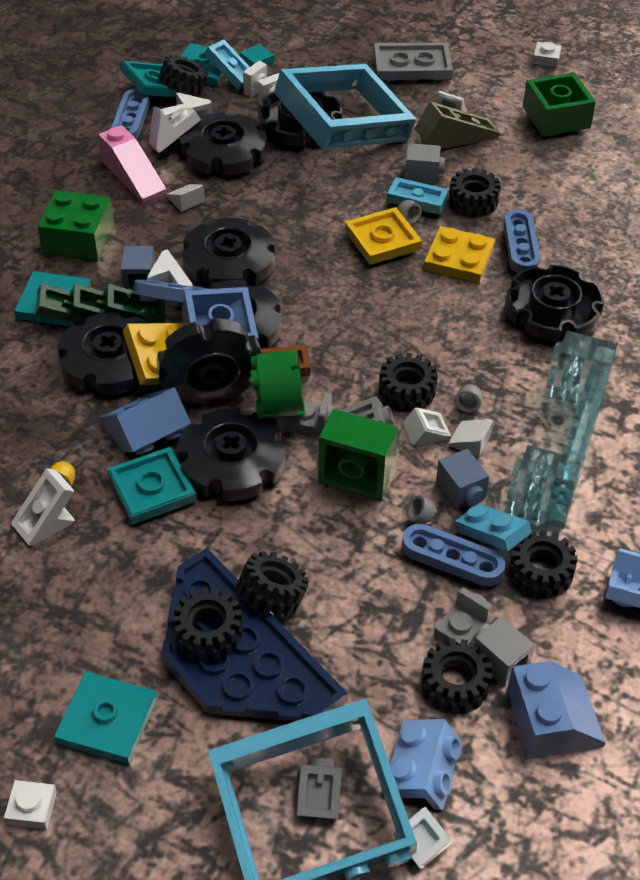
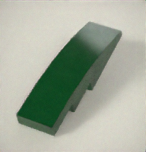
(86, 301)

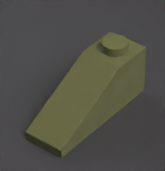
(453, 127)

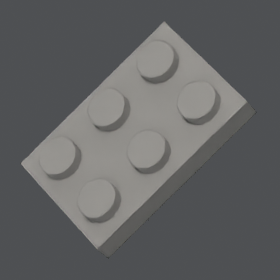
(413, 61)

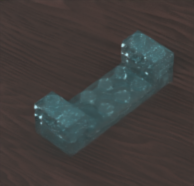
(547, 478)

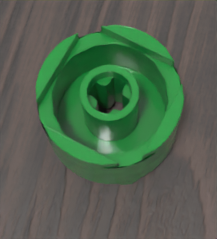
(277, 384)

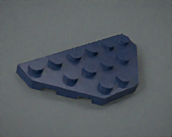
(264, 675)

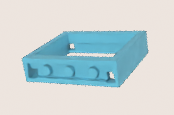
(390, 126)
(297, 736)

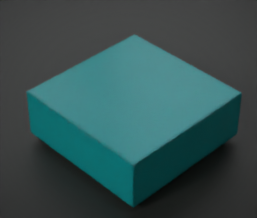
(256, 54)

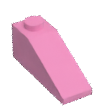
(130, 164)

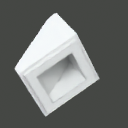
(451, 101)
(187, 196)
(425, 427)
(472, 435)

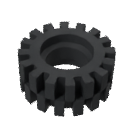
(183, 75)
(474, 192)
(407, 369)
(543, 580)
(272, 584)
(207, 606)
(456, 657)

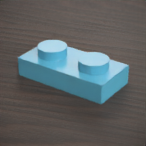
(228, 62)
(427, 196)
(493, 527)

